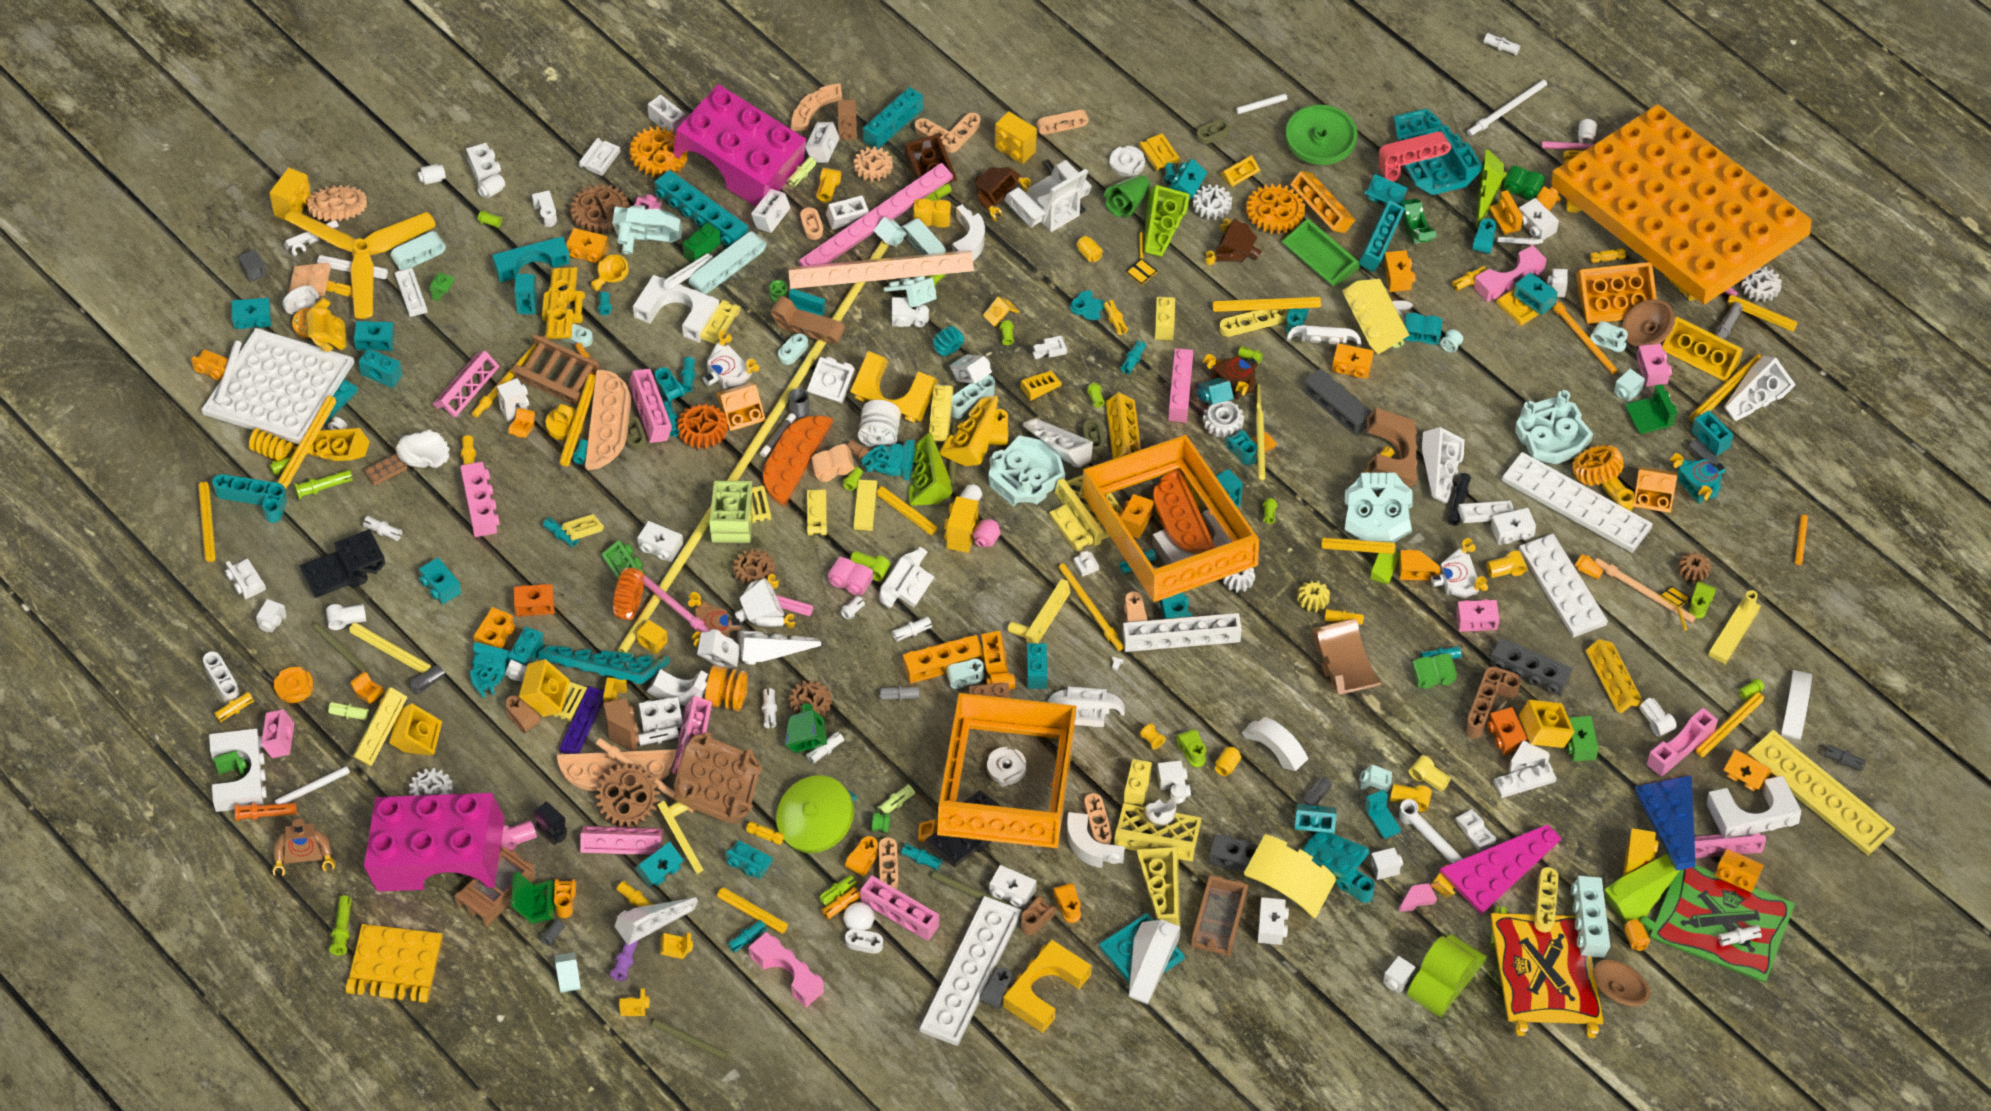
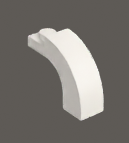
(976, 232)
(665, 685)
(1279, 741)
(1087, 848)

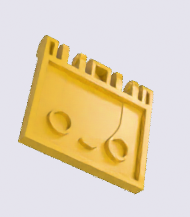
(394, 960)

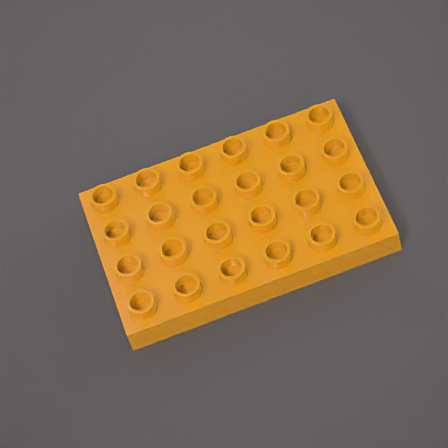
(1681, 203)

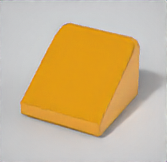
(1269, 442)
(927, 829)

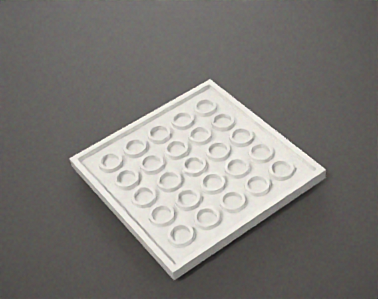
(278, 385)

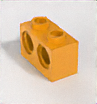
(492, 630)

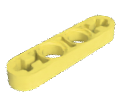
(1251, 317)
(1545, 899)

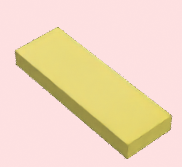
(865, 505)

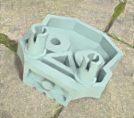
(645, 225)
(1548, 420)
(1017, 480)
(1378, 522)

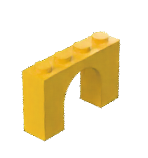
(912, 405)
(1054, 961)

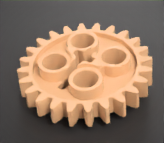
(336, 203)

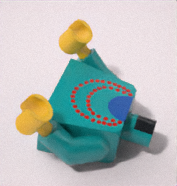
(1699, 477)

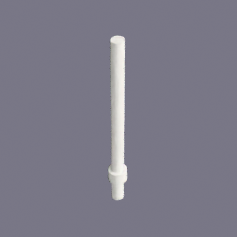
(1482, 124)

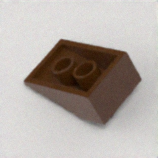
(927, 154)

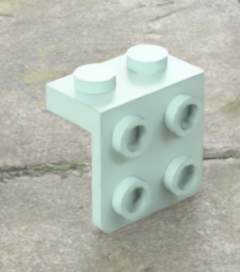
(919, 290)

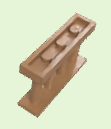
(555, 387)

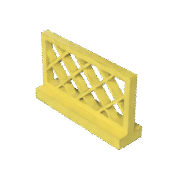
(1081, 510)
(1137, 840)

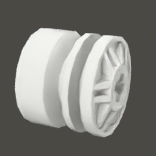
(879, 423)

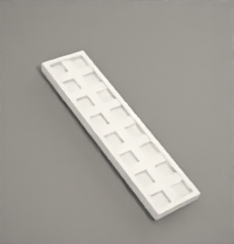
(1577, 502)

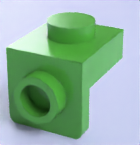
(440, 284)
(230, 762)

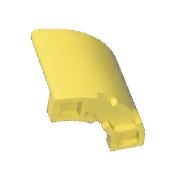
(1291, 874)

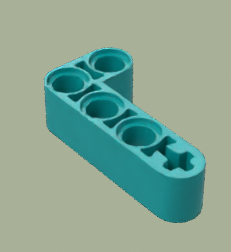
(252, 491)

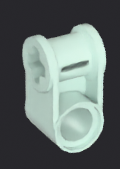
(1608, 335)
(964, 674)

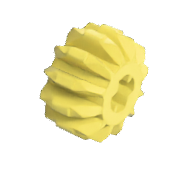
(1313, 596)

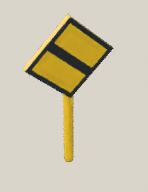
(1141, 270)
(1677, 599)

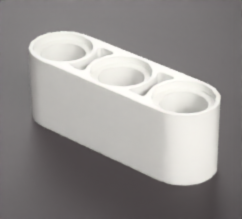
(217, 671)

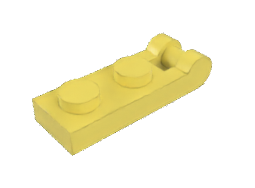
(720, 321)
(816, 512)
(1071, 528)

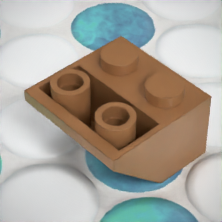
(621, 724)

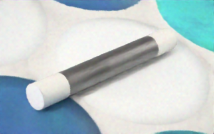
(777, 435)

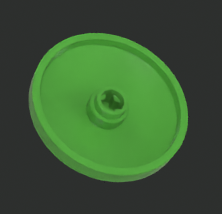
(1321, 134)

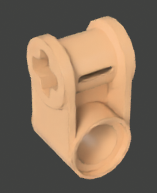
(1134, 608)

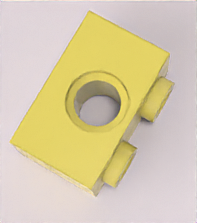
(1165, 318)
(1137, 782)

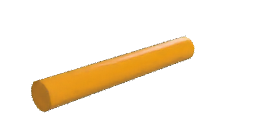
(1801, 539)

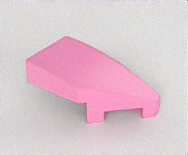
(1418, 896)

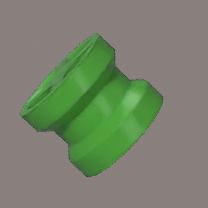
(780, 287)
(881, 822)

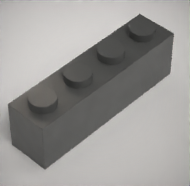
(1337, 401)

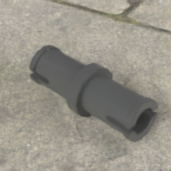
(1845, 757)

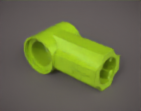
(878, 564)

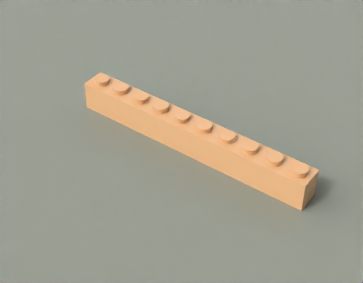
(881, 269)

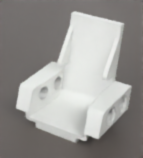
(1053, 199)

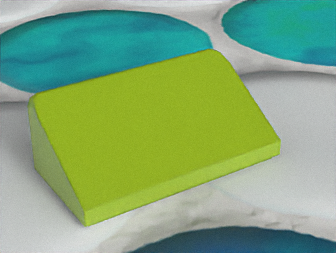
(1384, 567)

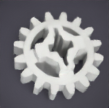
(1212, 202)
(1762, 284)
(431, 784)

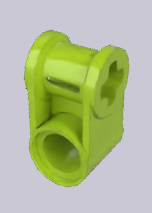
(1701, 599)
(1192, 747)

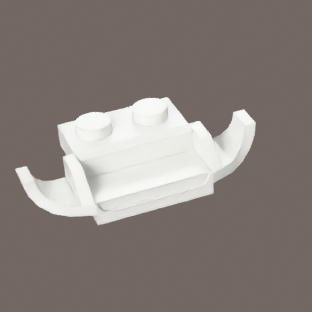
(1317, 334)
(906, 580)
(1090, 702)

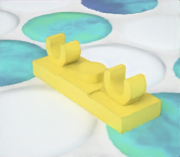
(941, 412)

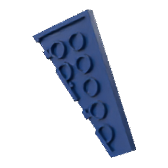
(1671, 815)

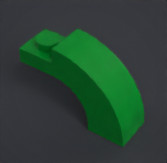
(1415, 222)

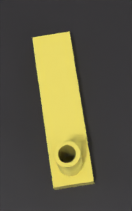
(1045, 617)
(1735, 628)
(380, 726)
(669, 814)

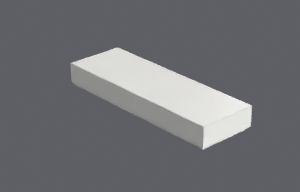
(411, 292)
(1483, 511)

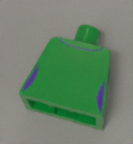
(805, 730)

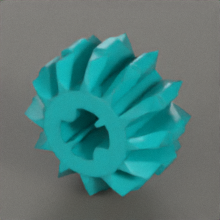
(948, 341)

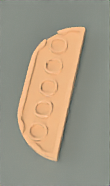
(608, 419)
(588, 768)

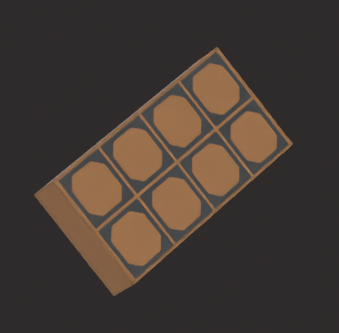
(385, 469)

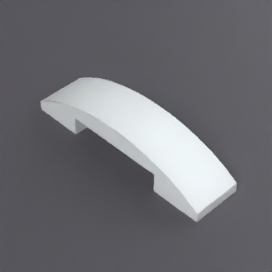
(1797, 704)

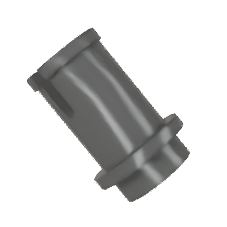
(549, 937)

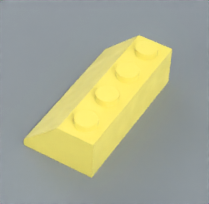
(1375, 314)

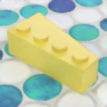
(1161, 878)

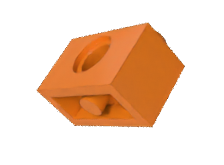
(527, 606)
(1506, 721)

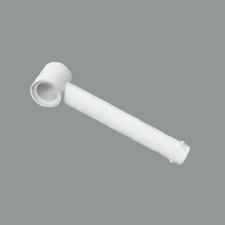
(1426, 830)

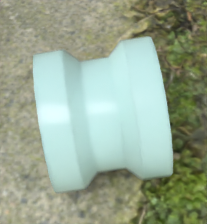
(1451, 341)

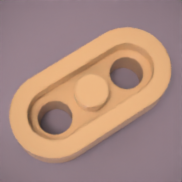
(813, 227)

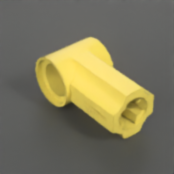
(1425, 771)

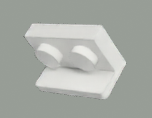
(245, 578)

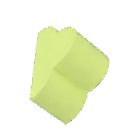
(731, 512)

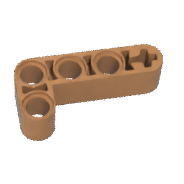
(806, 323)
(1499, 686)

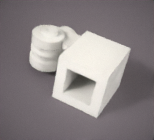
(904, 315)
(1173, 776)

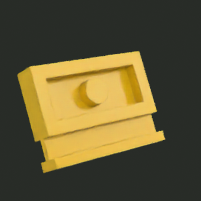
(1159, 151)

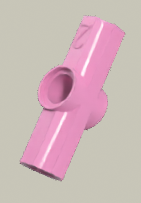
(517, 834)

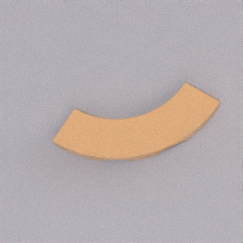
(813, 102)

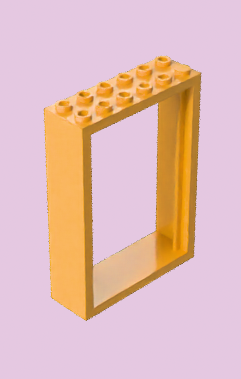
(1191, 571)
(997, 822)

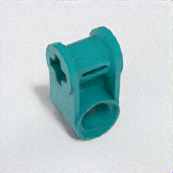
(1485, 236)
(1295, 318)
(670, 387)
(1242, 447)
(1355, 885)

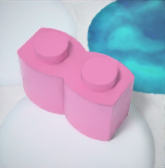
(850, 576)

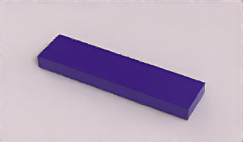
(582, 721)

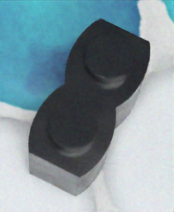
(550, 823)

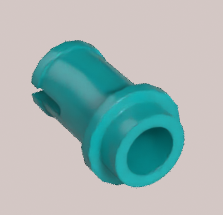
(1170, 172)
(604, 304)
(579, 455)

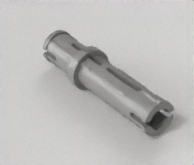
(1724, 329)

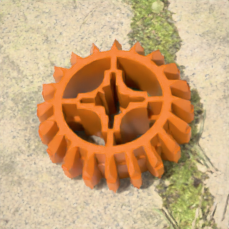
(702, 426)
(628, 593)

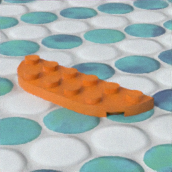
(793, 456)
(1180, 514)

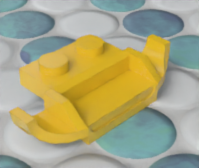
(325, 327)

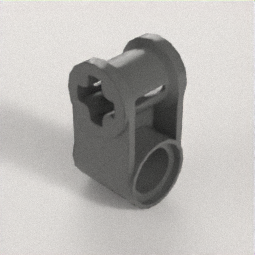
(996, 988)

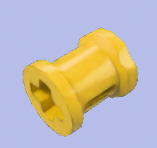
(1152, 736)

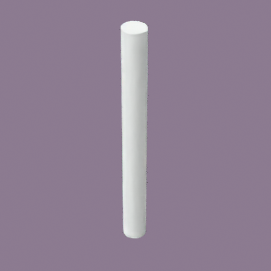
(228, 371)
(313, 786)

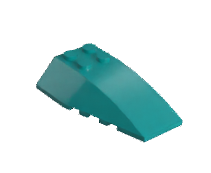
(1443, 172)

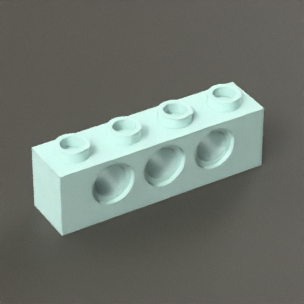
(1590, 916)

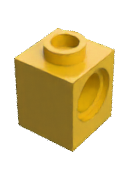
(652, 637)

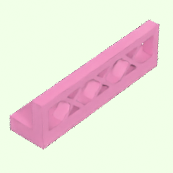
(460, 381)
(621, 840)
(1716, 846)

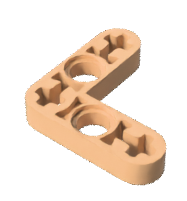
(952, 136)

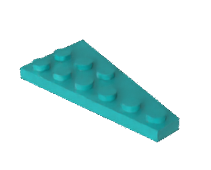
(611, 663)

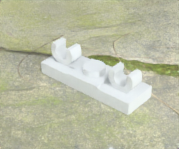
(298, 241)
(1524, 780)

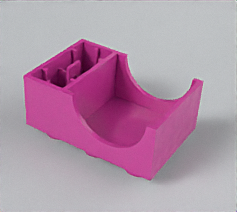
(743, 143)
(433, 836)

